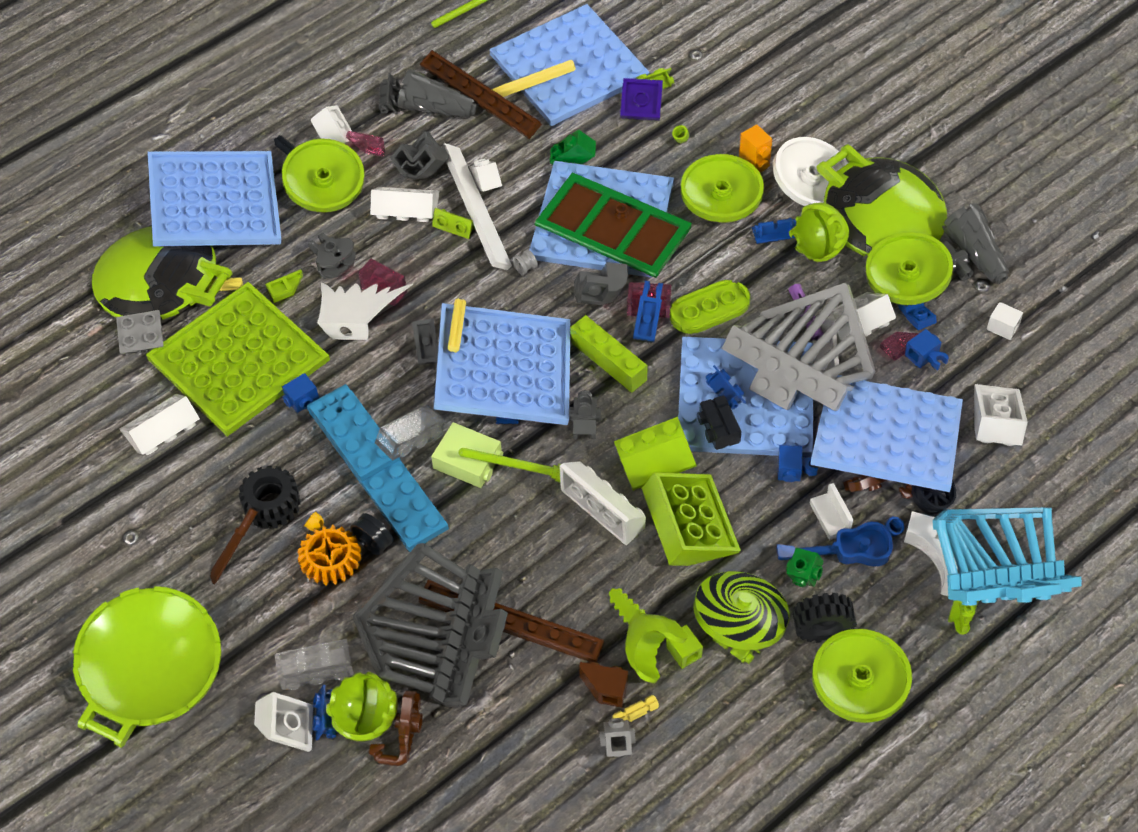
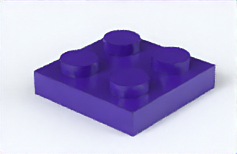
(641, 99)

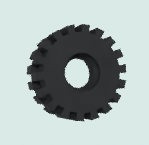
(823, 616)

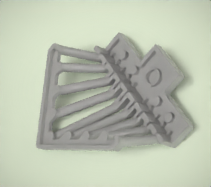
(784, 372)

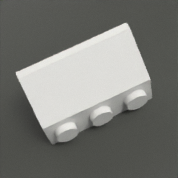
(403, 203)
(873, 310)
(160, 424)

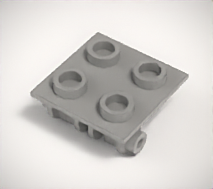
(139, 332)

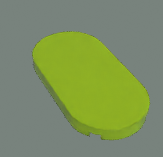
(709, 306)

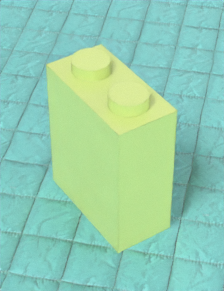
(447, 457)

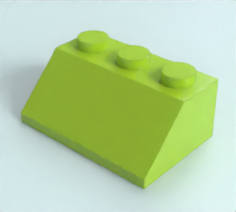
(655, 449)

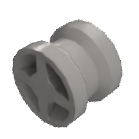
(525, 262)

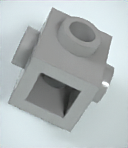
(617, 737)

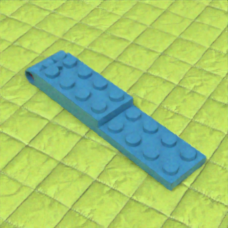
(384, 480)

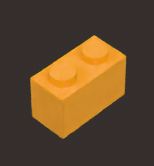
(756, 147)

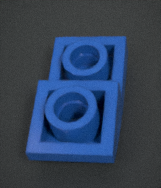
(918, 315)

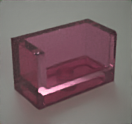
(377, 273)
(635, 290)

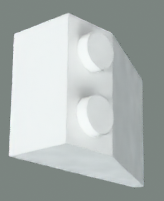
(999, 415)

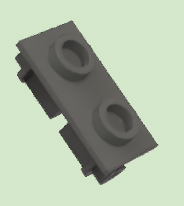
(389, 95)

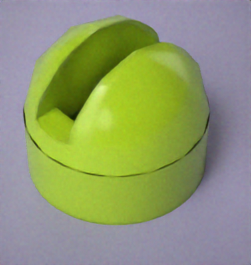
(680, 134)

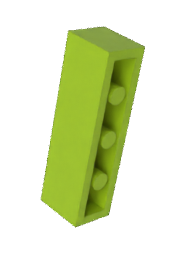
(608, 353)

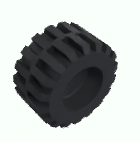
(265, 482)

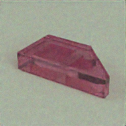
(367, 143)
(896, 344)

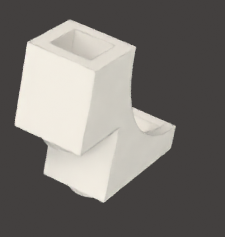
(921, 535)

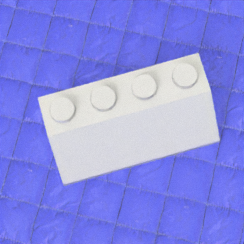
(601, 501)

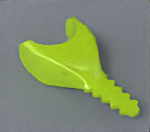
(644, 635)

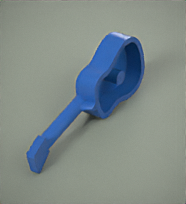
(865, 544)

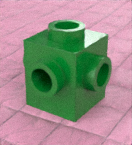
(804, 568)

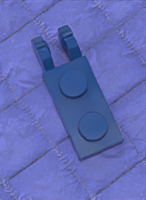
(648, 314)

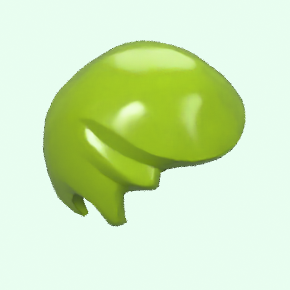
(820, 232)
(362, 707)

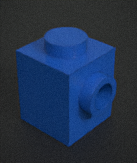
(300, 393)

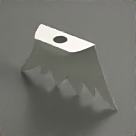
(352, 309)

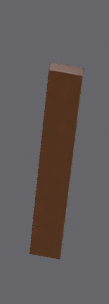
(481, 94)
(534, 629)

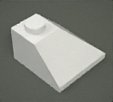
(285, 720)

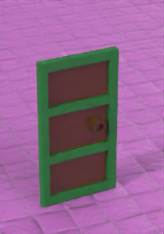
(613, 224)

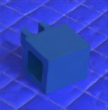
(925, 349)
(791, 464)

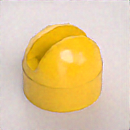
(314, 521)

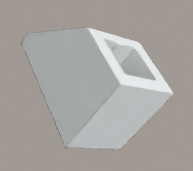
(485, 174)

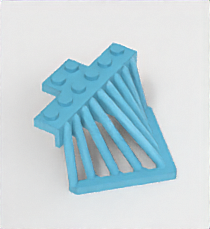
(979, 575)

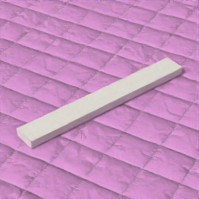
(476, 208)

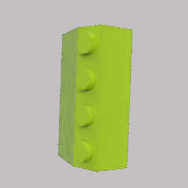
(689, 518)

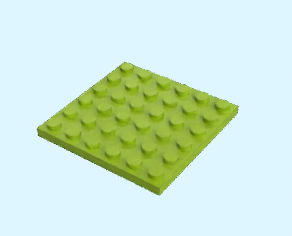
(237, 358)

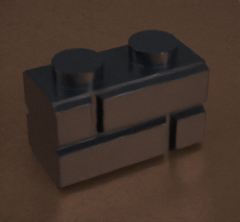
(719, 422)

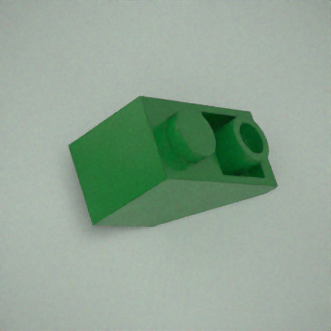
(575, 149)

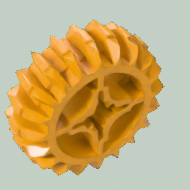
(314, 554)

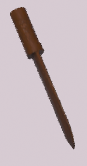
(229, 550)

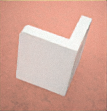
(1004, 321)

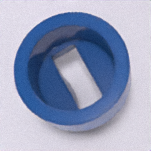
(895, 524)

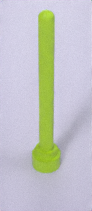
(456, 12)
(553, 471)

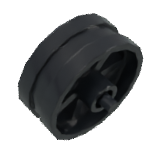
(923, 499)
(371, 534)

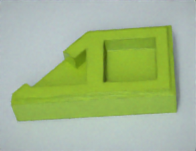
(284, 286)

